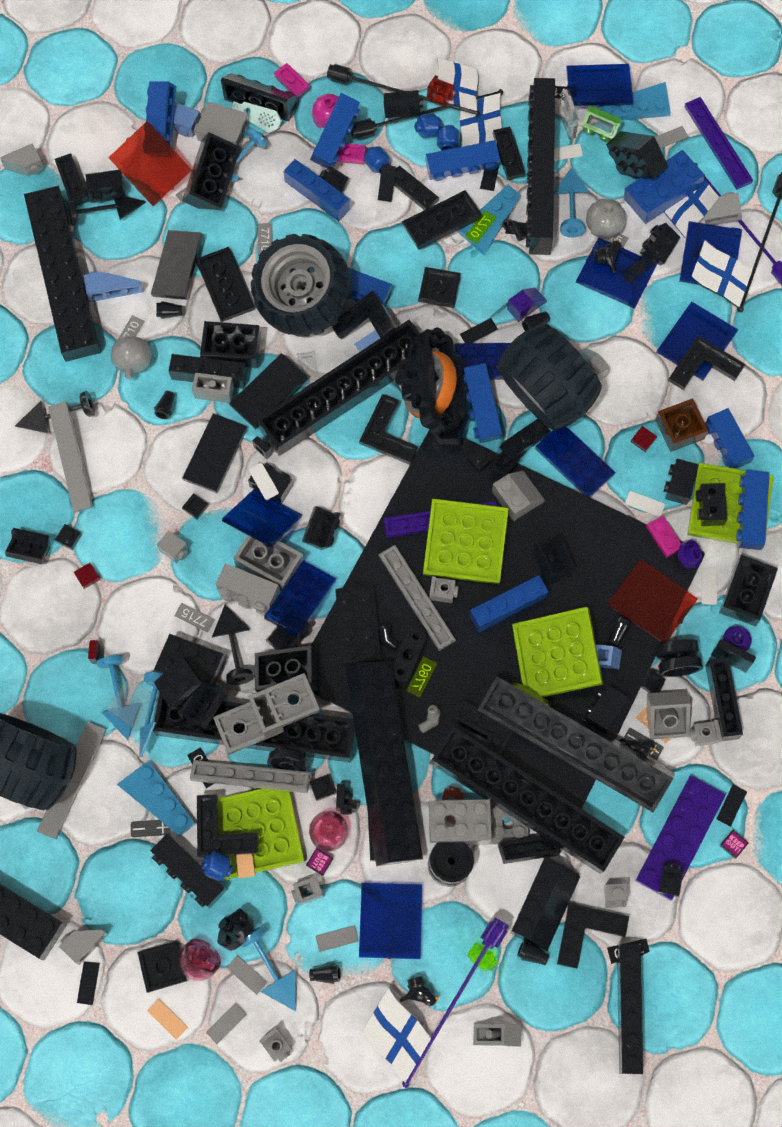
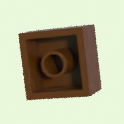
(681, 425)

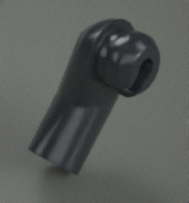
(514, 227)
(385, 636)

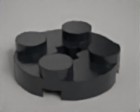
(287, 759)
(234, 929)

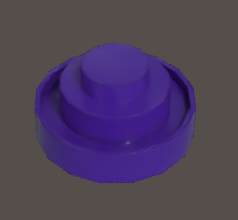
(690, 554)
(738, 637)

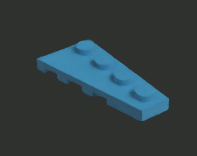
(646, 104)
(499, 206)
(153, 793)

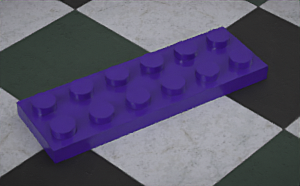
(681, 832)

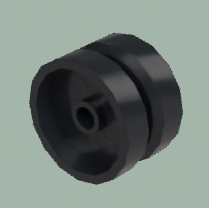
(679, 658)
(448, 874)

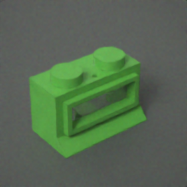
(601, 123)

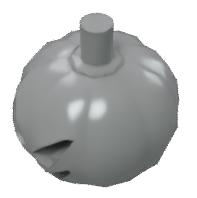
(605, 218)
(131, 355)

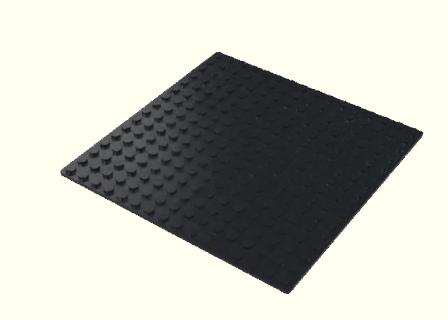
(604, 553)

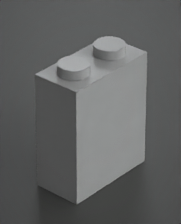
(222, 122)

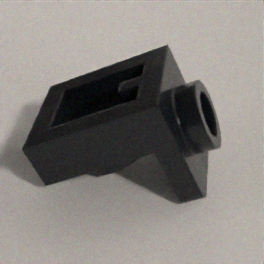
(334, 178)
(341, 798)
(671, 880)

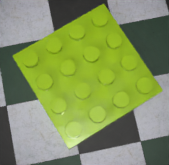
(730, 477)
(465, 541)
(558, 653)
(269, 815)

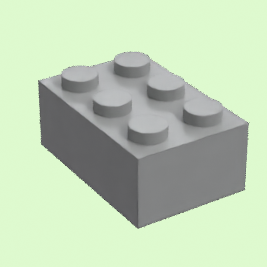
(269, 563)
(246, 589)

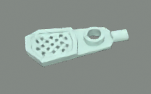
(255, 114)

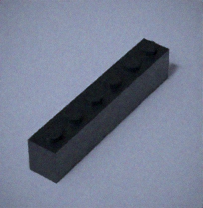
(629, 1009)

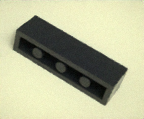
(184, 369)
(724, 698)
(188, 870)

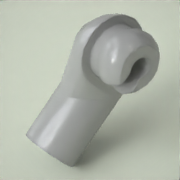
(432, 719)

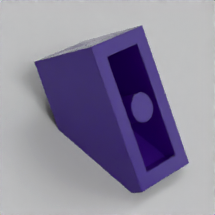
(525, 303)

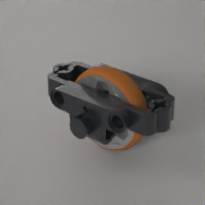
(433, 382)

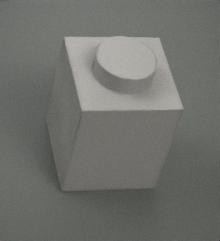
(173, 547)

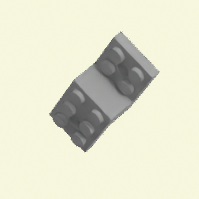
(266, 714)
(475, 823)

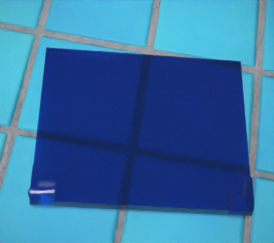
(721, 238)

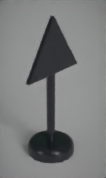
(123, 205)
(36, 420)
(228, 625)

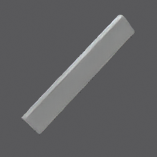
(70, 457)
(417, 598)
(86, 750)
(250, 776)

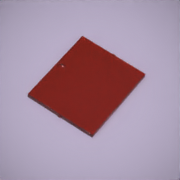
(150, 163)
(652, 601)

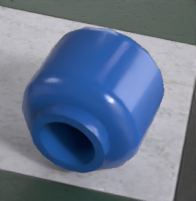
(428, 125)
(448, 137)
(375, 158)
(216, 865)

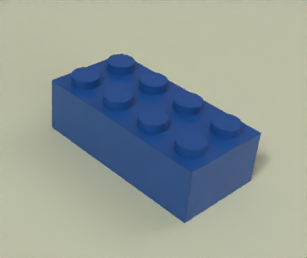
(654, 196)

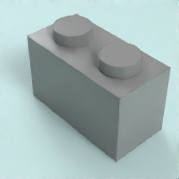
(213, 387)

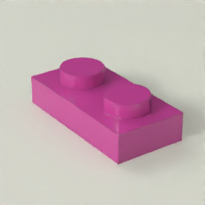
(291, 80)
(352, 153)
(664, 536)

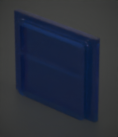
(600, 84)
(614, 286)
(694, 323)
(262, 518)
(390, 921)

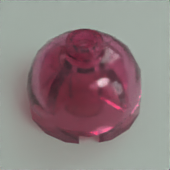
(335, 837)
(198, 960)

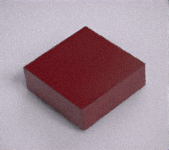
(643, 439)
(86, 575)
(94, 651)

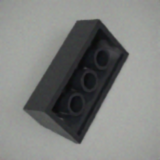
(242, 90)
(211, 173)
(545, 903)

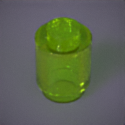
(488, 961)

